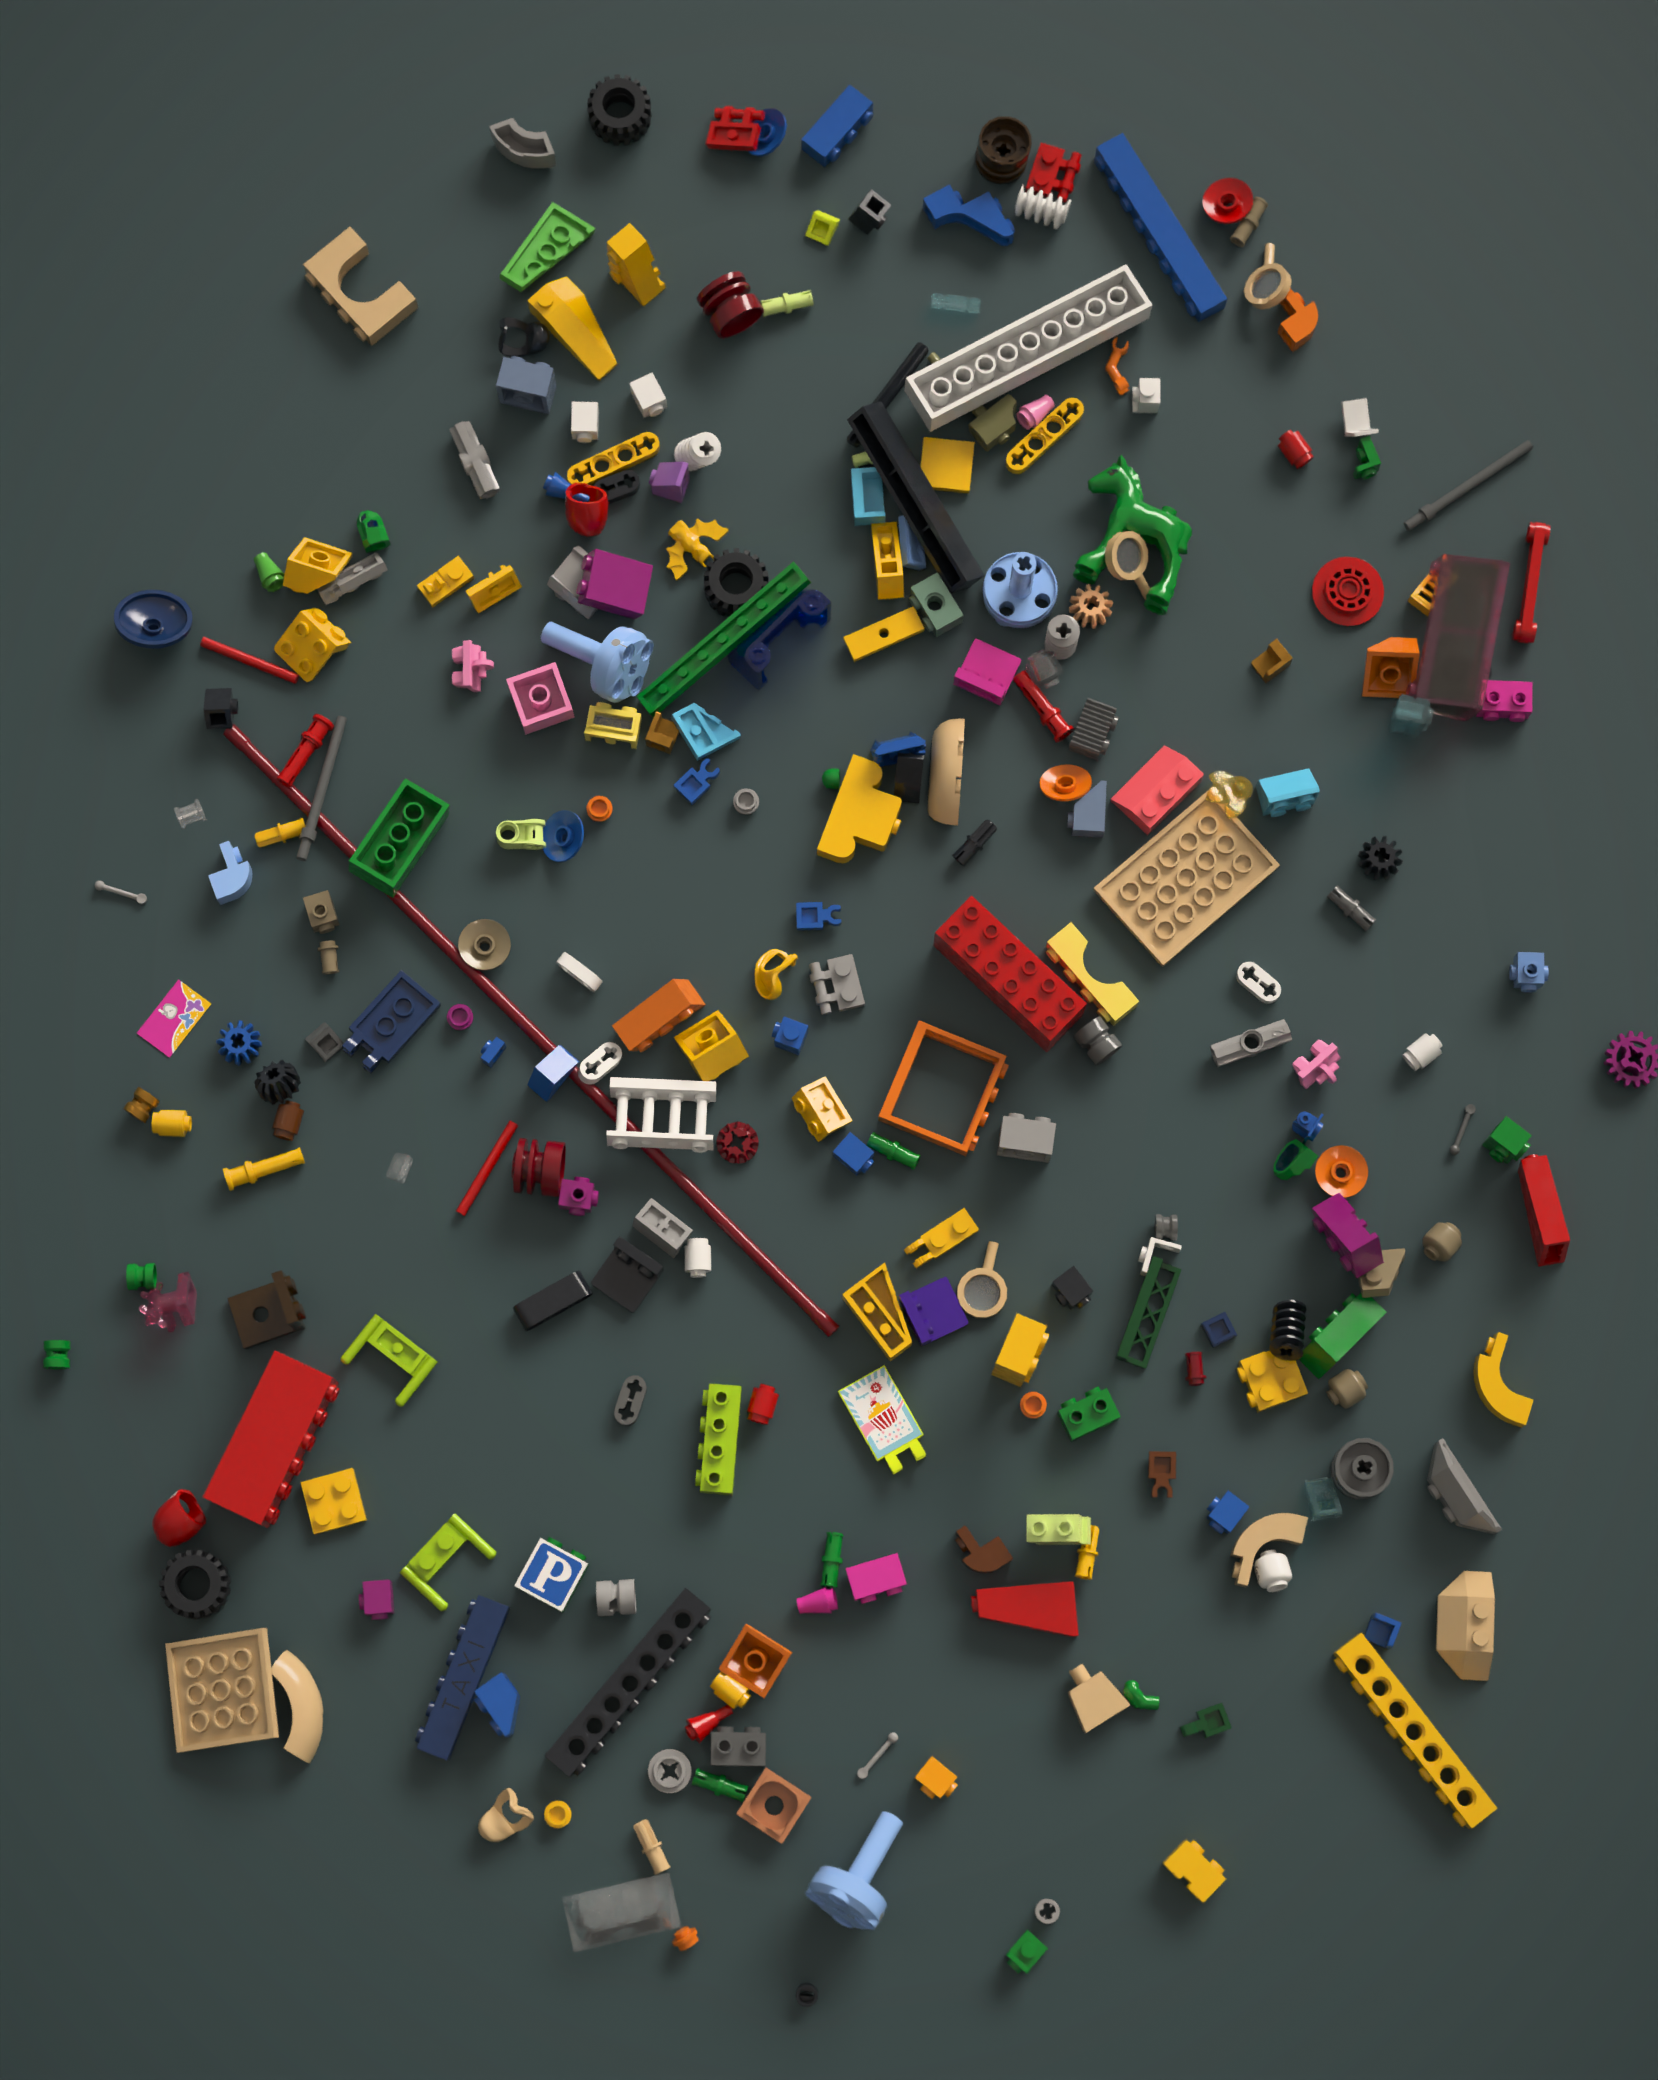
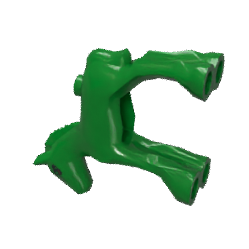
(1152, 524)

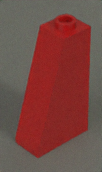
(1543, 1210)
(1036, 1607)

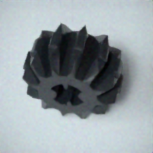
(1389, 855)
(277, 1082)

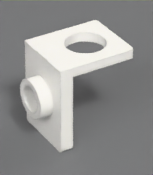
(1356, 418)
(1146, 1252)

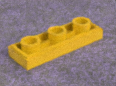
(898, 627)

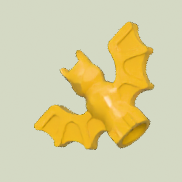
(688, 540)

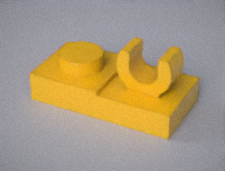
(445, 581)
(493, 588)

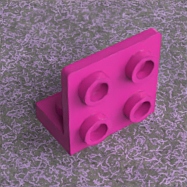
(987, 672)

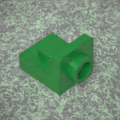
(1366, 454)
(1025, 1952)

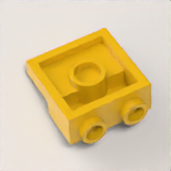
(1270, 1380)

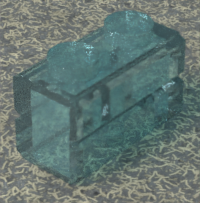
(1410, 716)

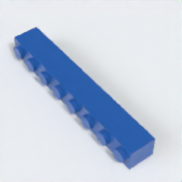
(1160, 227)

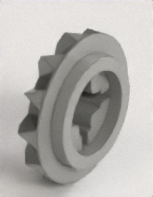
(656, 1771)

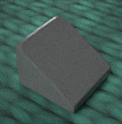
(324, 1041)

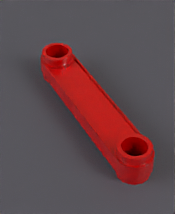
(1525, 629)

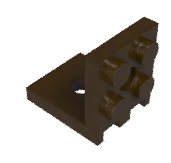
(284, 1311)

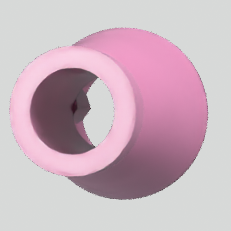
(1034, 412)

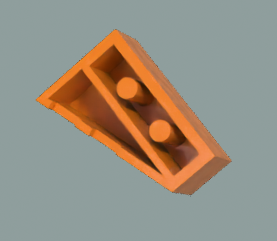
(658, 1014)

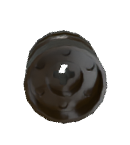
(1005, 137)

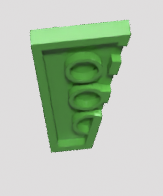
(547, 244)

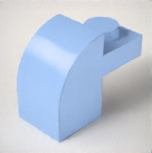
(233, 881)

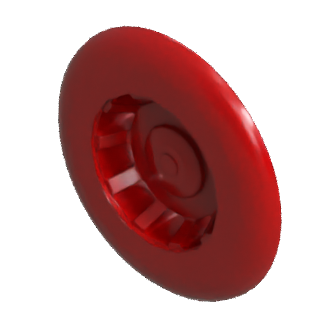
(1348, 590)

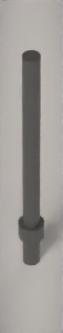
(1429, 511)
(308, 833)

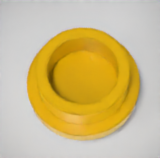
(557, 1814)

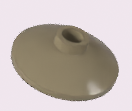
(482, 932)

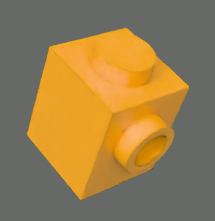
(936, 1779)

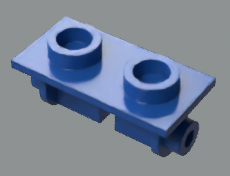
(1307, 1126)

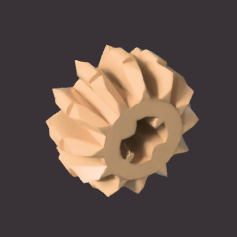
(1084, 599)

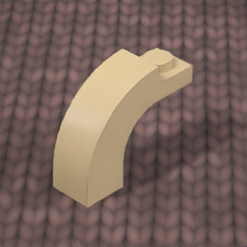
(1275, 1527)

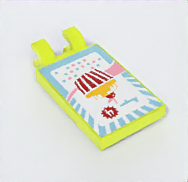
(883, 1417)

